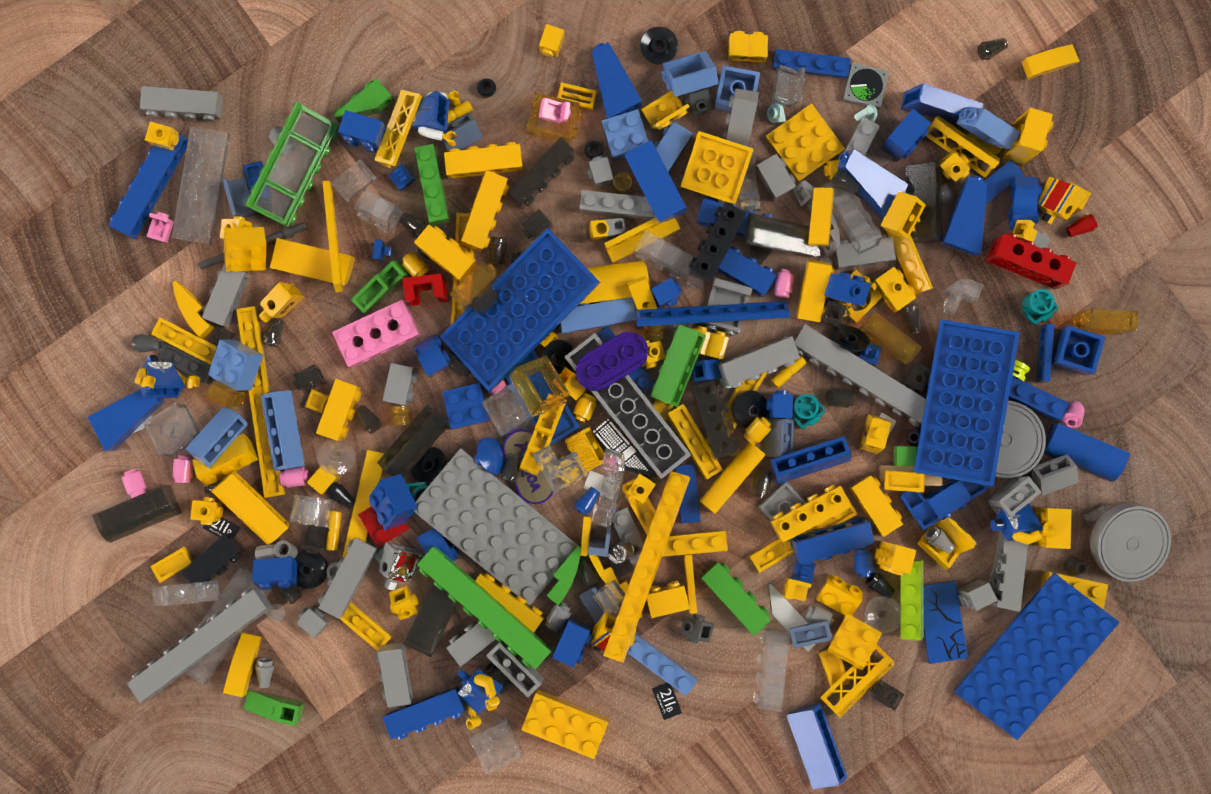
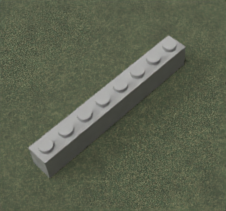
(861, 374)
(199, 645)

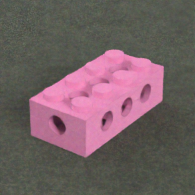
(365, 328)

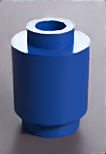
(864, 562)

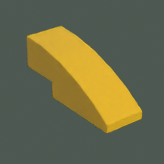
(1050, 61)
(192, 310)
(242, 665)

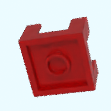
(425, 283)

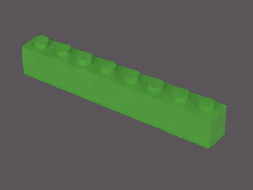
(484, 607)

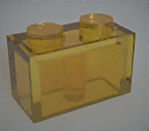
(225, 395)

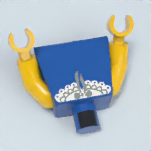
(162, 379)
(1022, 526)
(479, 693)

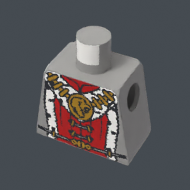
(399, 564)

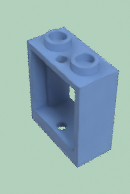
(689, 73)
(988, 127)

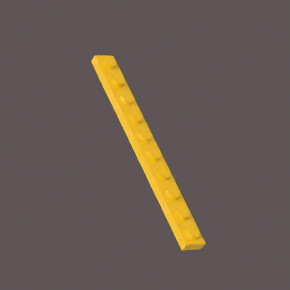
(251, 336)
(646, 567)

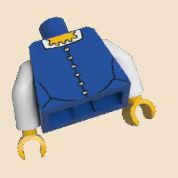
(433, 116)

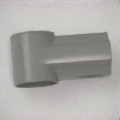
(276, 550)

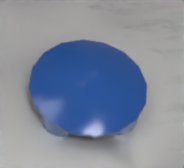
(490, 455)

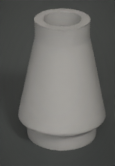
(937, 538)
(264, 671)

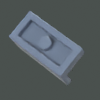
(466, 132)
(238, 193)
(780, 438)
(600, 547)
(591, 604)
(810, 634)

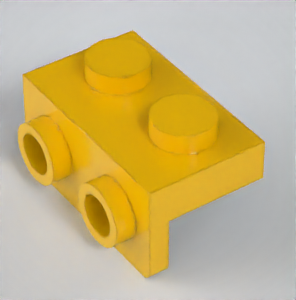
(840, 595)

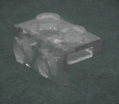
(788, 86)

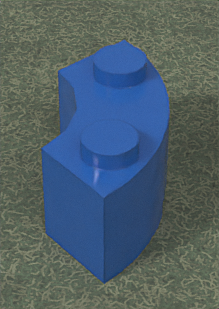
(1024, 198)
(432, 355)

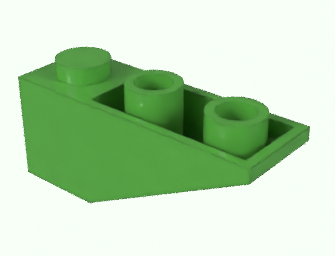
(367, 102)
(274, 707)

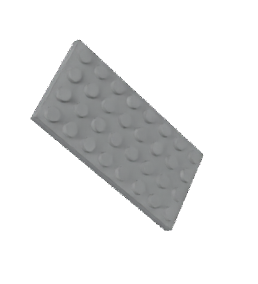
(494, 526)

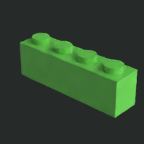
(432, 185)
(678, 365)
(735, 598)

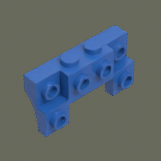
(940, 502)

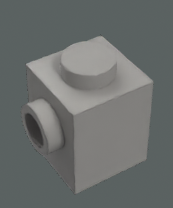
(600, 171)
(313, 621)

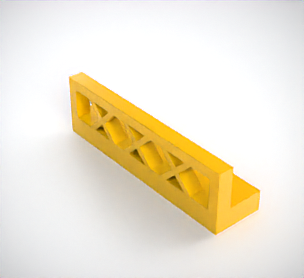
(398, 128)
(964, 142)
(625, 244)
(859, 688)

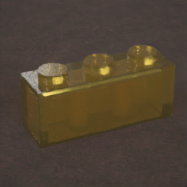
(890, 338)

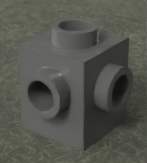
(699, 101)
(697, 628)

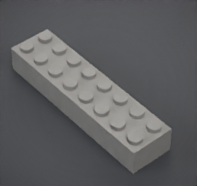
(636, 417)

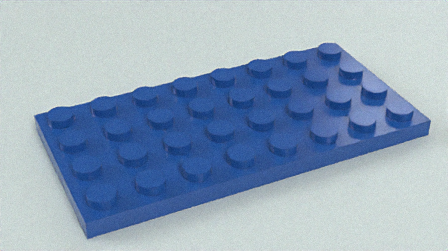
(532, 302)
(966, 402)
(1036, 656)

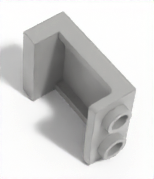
(727, 293)
(1013, 495)

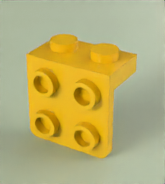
(662, 110)
(961, 540)

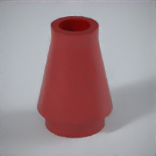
(1083, 225)

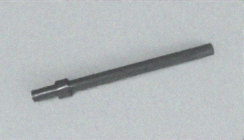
(287, 232)

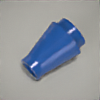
(587, 501)

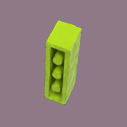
(912, 603)

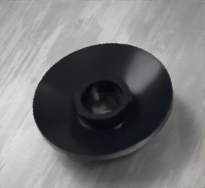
(659, 36)
(850, 339)
(559, 349)
(742, 407)
(429, 465)
(318, 569)

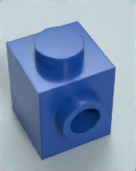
(706, 371)

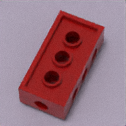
(1030, 261)

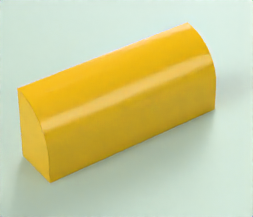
(309, 261)
(614, 280)
(731, 477)
(251, 507)

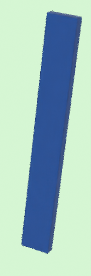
(711, 313)

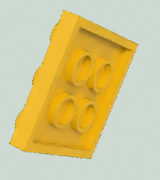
(805, 143)
(716, 167)

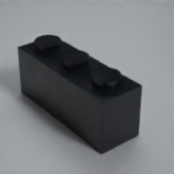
(214, 559)

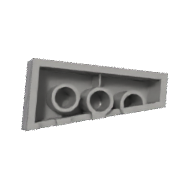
(1008, 573)

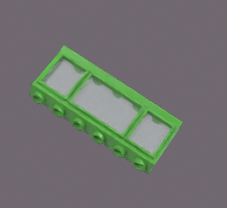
(292, 165)

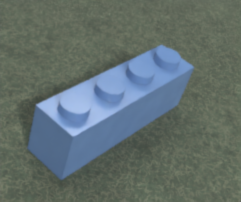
(598, 315)
(282, 430)
(662, 665)

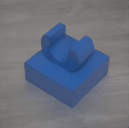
(401, 177)
(380, 251)
(871, 354)
(803, 572)

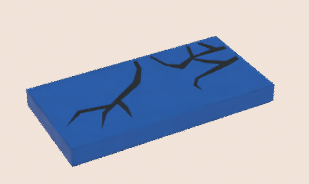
(943, 623)

